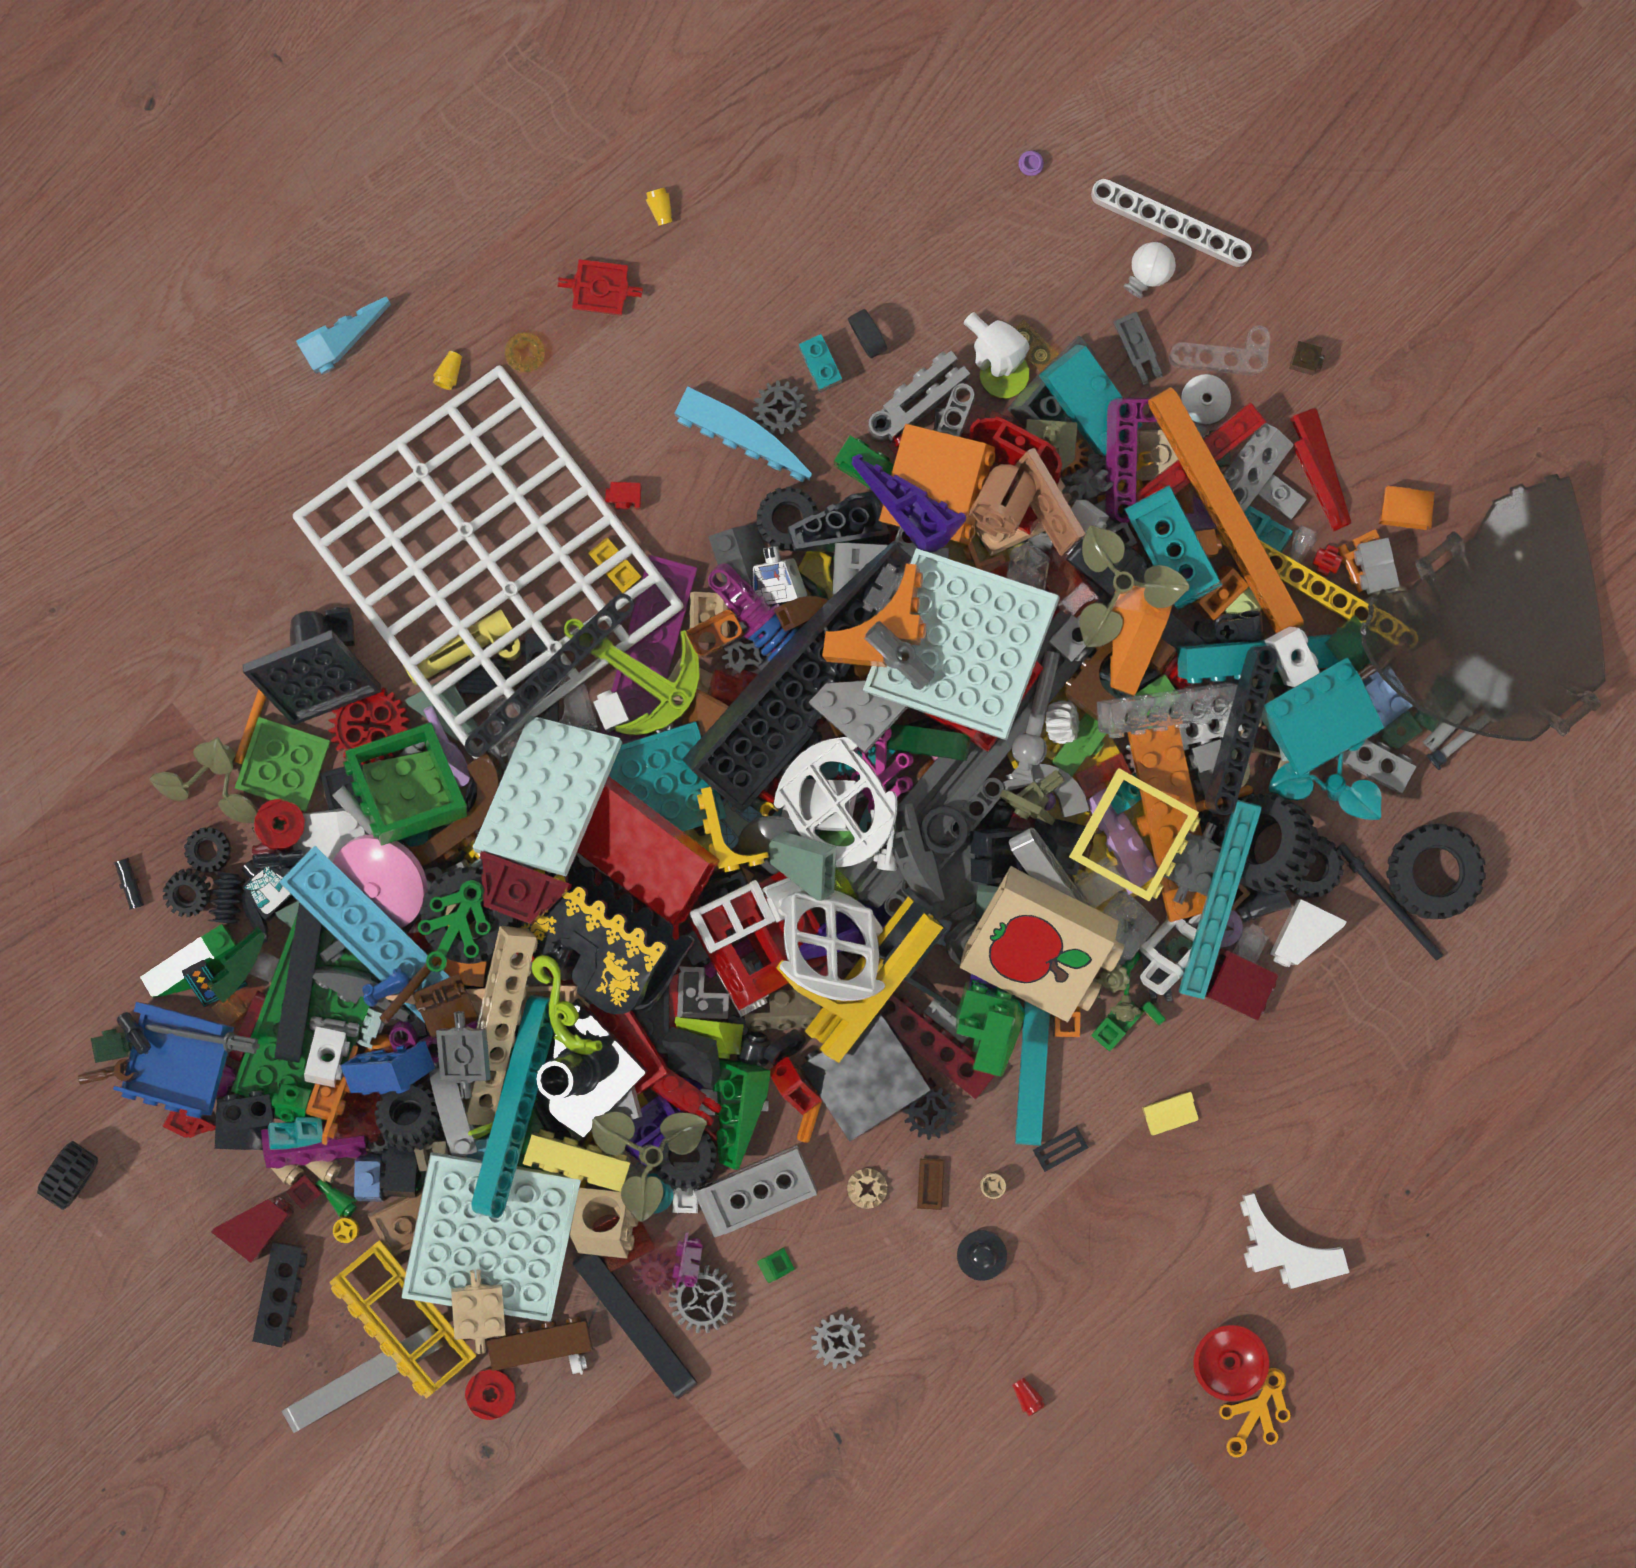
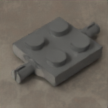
(1196, 864)
(463, 1054)

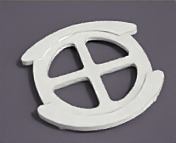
(809, 764)
(831, 986)

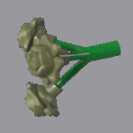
(1120, 980)

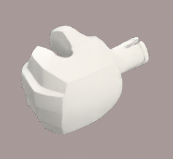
(997, 345)

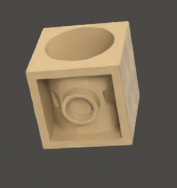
(589, 1207)

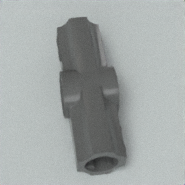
(888, 644)

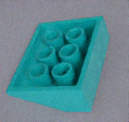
(1322, 717)

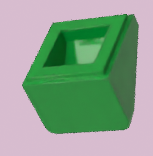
(775, 1265)

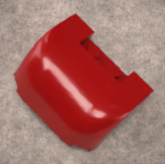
(1010, 446)

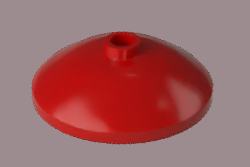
(1249, 1365)

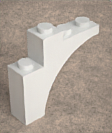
(1300, 1263)

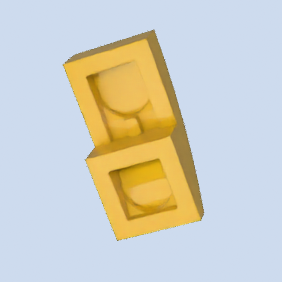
(623, 574)

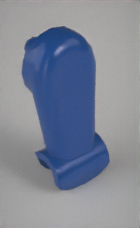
(394, 984)

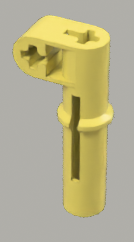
(490, 628)

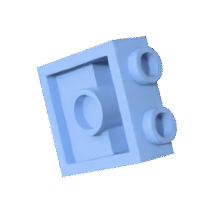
(1385, 699)

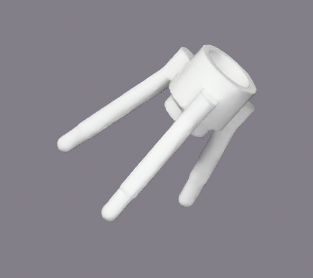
(885, 859)

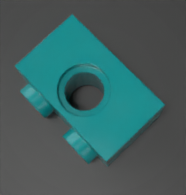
(820, 363)

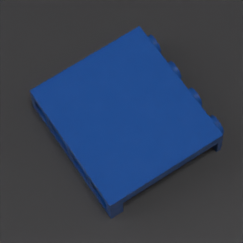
(177, 1069)

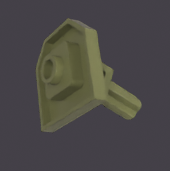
(1057, 433)
(1034, 798)

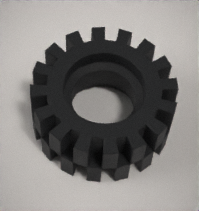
(196, 860)
(178, 902)

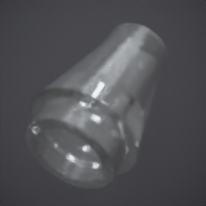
(1302, 543)

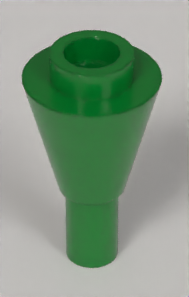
(340, 1201)

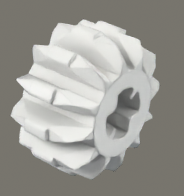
(1062, 722)

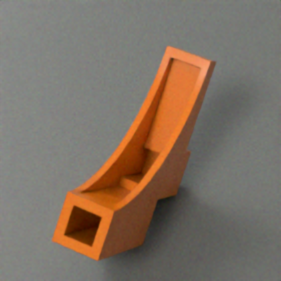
(898, 616)

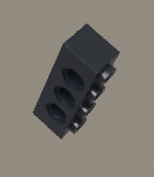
(530, 647)
(264, 1330)

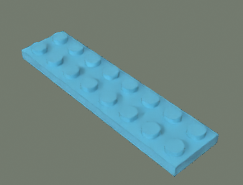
(356, 920)

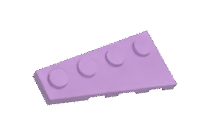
(1129, 849)

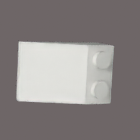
(328, 831)

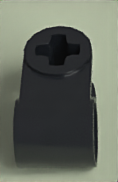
(1242, 627)

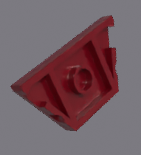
(518, 889)

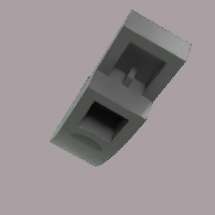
(915, 864)
(349, 985)

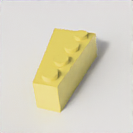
(576, 1160)

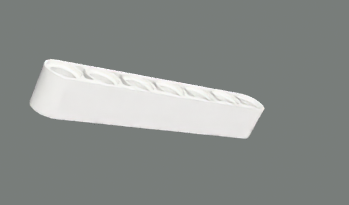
(1158, 223)

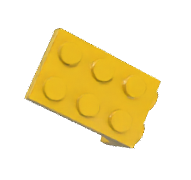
(728, 859)

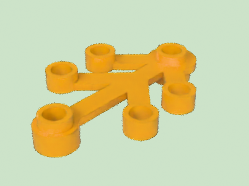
(1257, 1408)

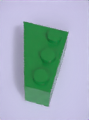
(854, 447)

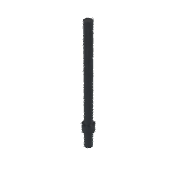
(1356, 864)

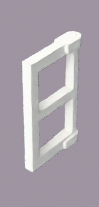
(725, 901)

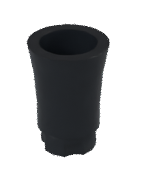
(1262, 904)

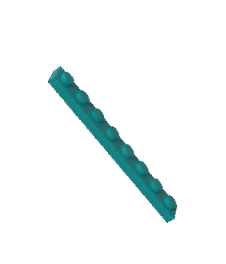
(1220, 899)

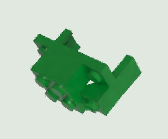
(993, 1020)

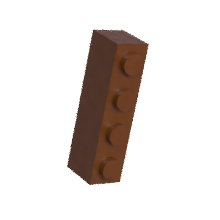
(540, 1344)

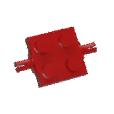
(600, 287)

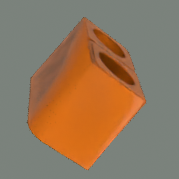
(1407, 508)
(696, 631)

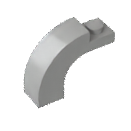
(1069, 793)
(452, 1115)

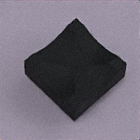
(693, 1056)

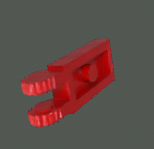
(685, 1096)

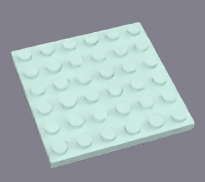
(977, 642)
(516, 1250)

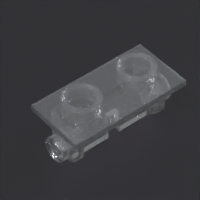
(889, 581)

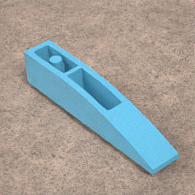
(737, 430)

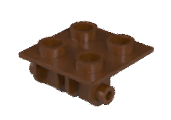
(440, 1002)

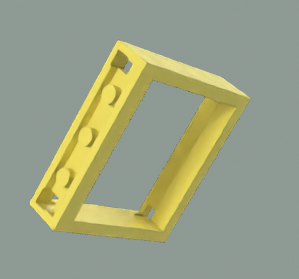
(1177, 847)

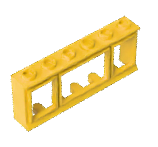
(376, 1328)

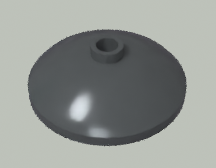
(757, 837)

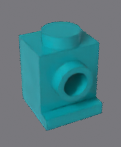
(1126, 797)

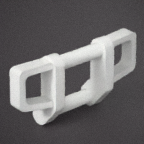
(1157, 960)

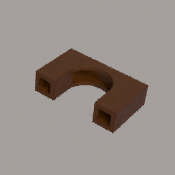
(1087, 689)

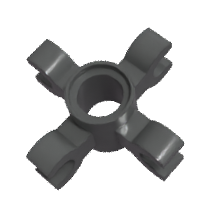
(1086, 482)

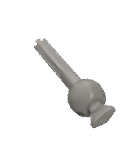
(1029, 747)

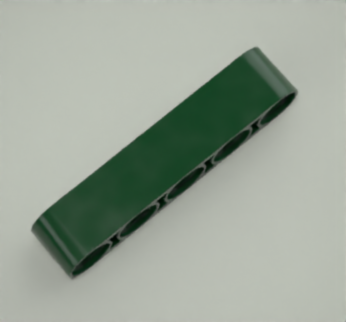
(928, 742)

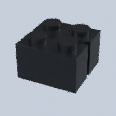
(993, 854)

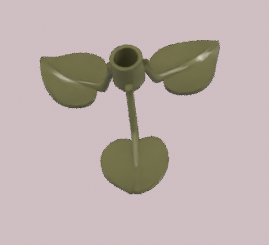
(1162, 586)
(219, 760)
(612, 1134)

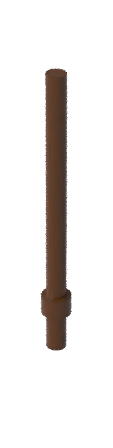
(415, 982)

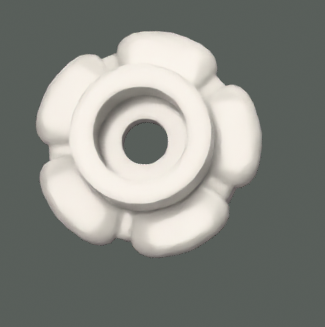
(577, 1363)

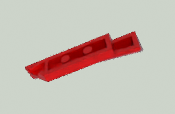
(1319, 467)

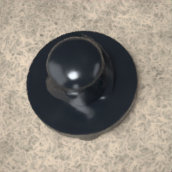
(982, 1255)

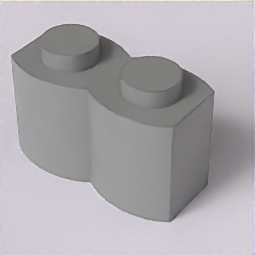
(1377, 566)

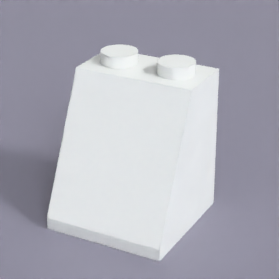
(1304, 932)

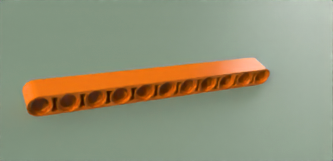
(1225, 510)

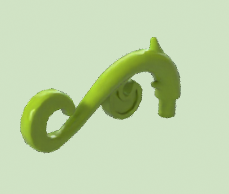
(569, 1011)

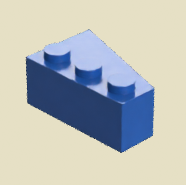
(387, 1071)

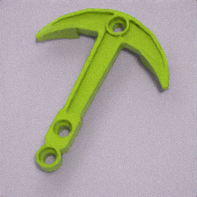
(657, 685)

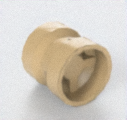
(993, 1185)

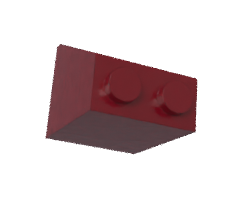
(1240, 984)
(255, 1228)

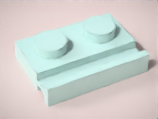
(371, 1026)

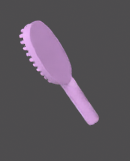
(453, 754)

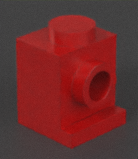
(624, 494)

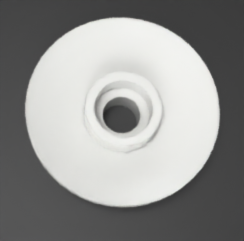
(1202, 411)

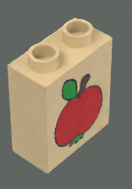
(1042, 945)

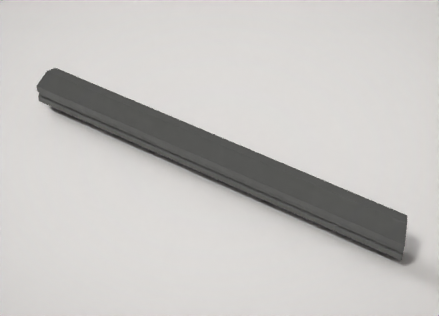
(955, 781)

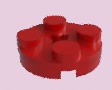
(275, 838)
(477, 1400)

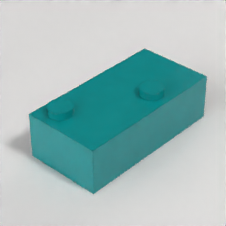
(1084, 394)

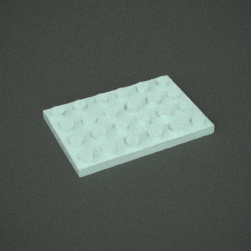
(547, 795)

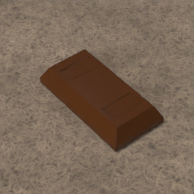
(930, 1184)

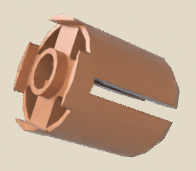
(1004, 518)

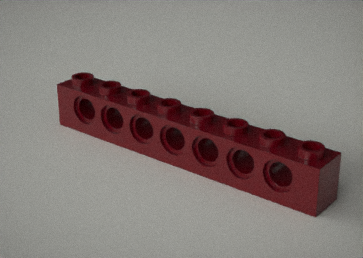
(973, 1084)

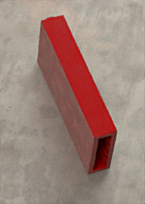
(646, 853)

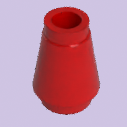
(1028, 1397)

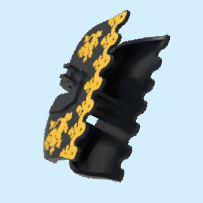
(607, 946)

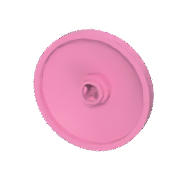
(386, 875)

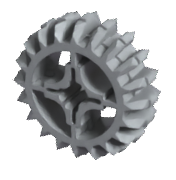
(712, 1318)

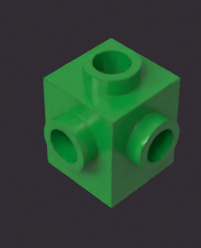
(290, 1102)

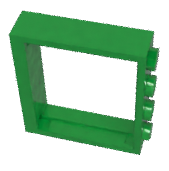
(418, 823)

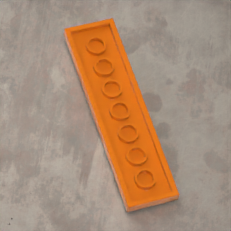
(1163, 765)

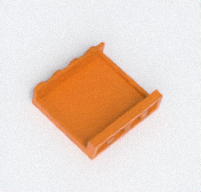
(946, 469)

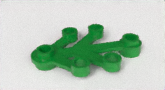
(457, 922)

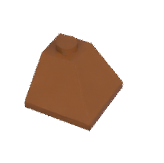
(704, 711)

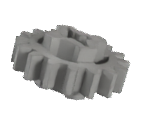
(844, 1331)

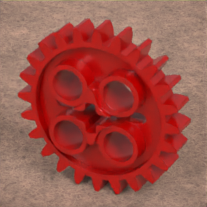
(372, 706)

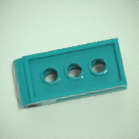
(1164, 509)

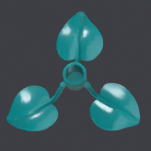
(1359, 800)

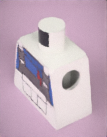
(777, 578)

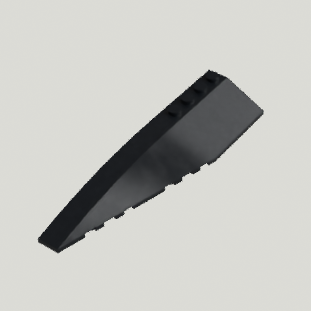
(774, 711)

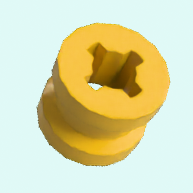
(341, 1231)

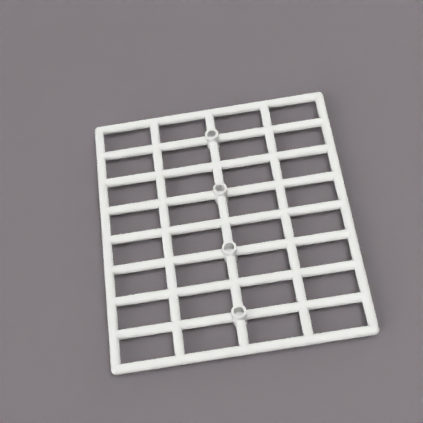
(466, 533)

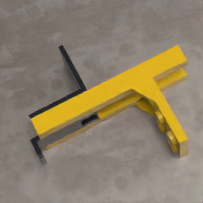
(901, 950)

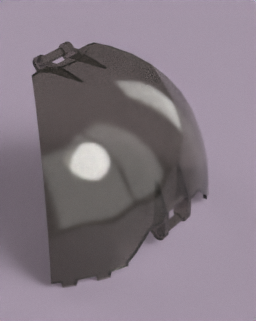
(1503, 627)

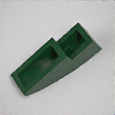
(237, 965)

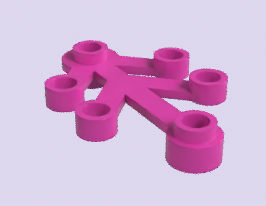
(884, 774)

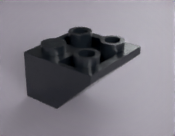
(1061, 840)

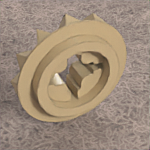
(879, 1187)

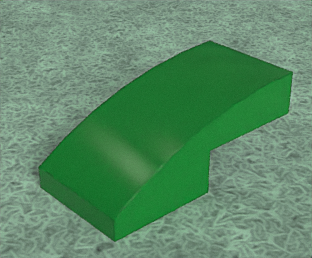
(1112, 1030)

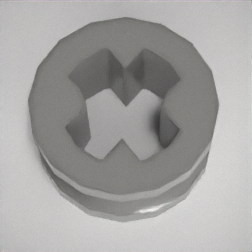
(1135, 287)

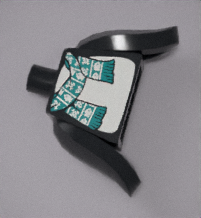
(264, 894)

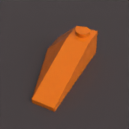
(1137, 639)

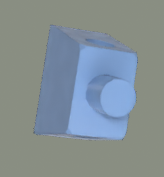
(367, 1177)

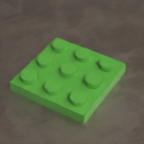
(282, 763)
(405, 786)

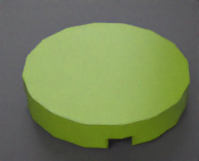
(1005, 386)

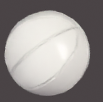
(1153, 264)

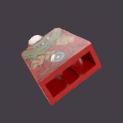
(788, 1078)

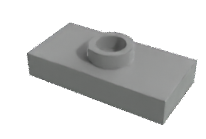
(1281, 496)

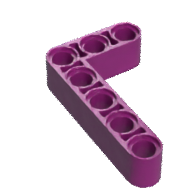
(1128, 448)

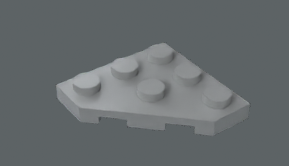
(855, 712)

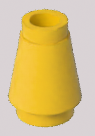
(660, 206)
(448, 371)

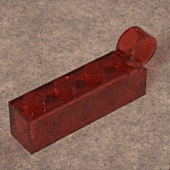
(1068, 584)

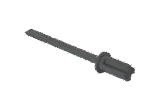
(230, 1041)

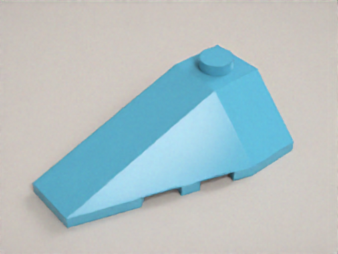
(329, 345)

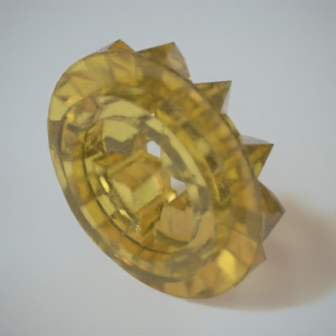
(520, 341)

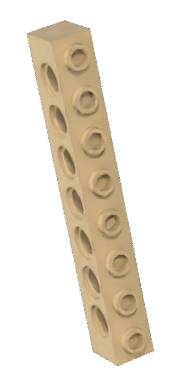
(508, 942)

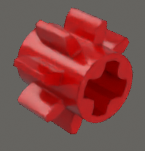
(1327, 560)

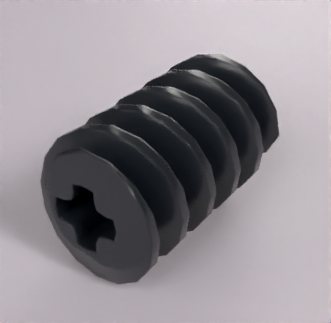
(226, 898)

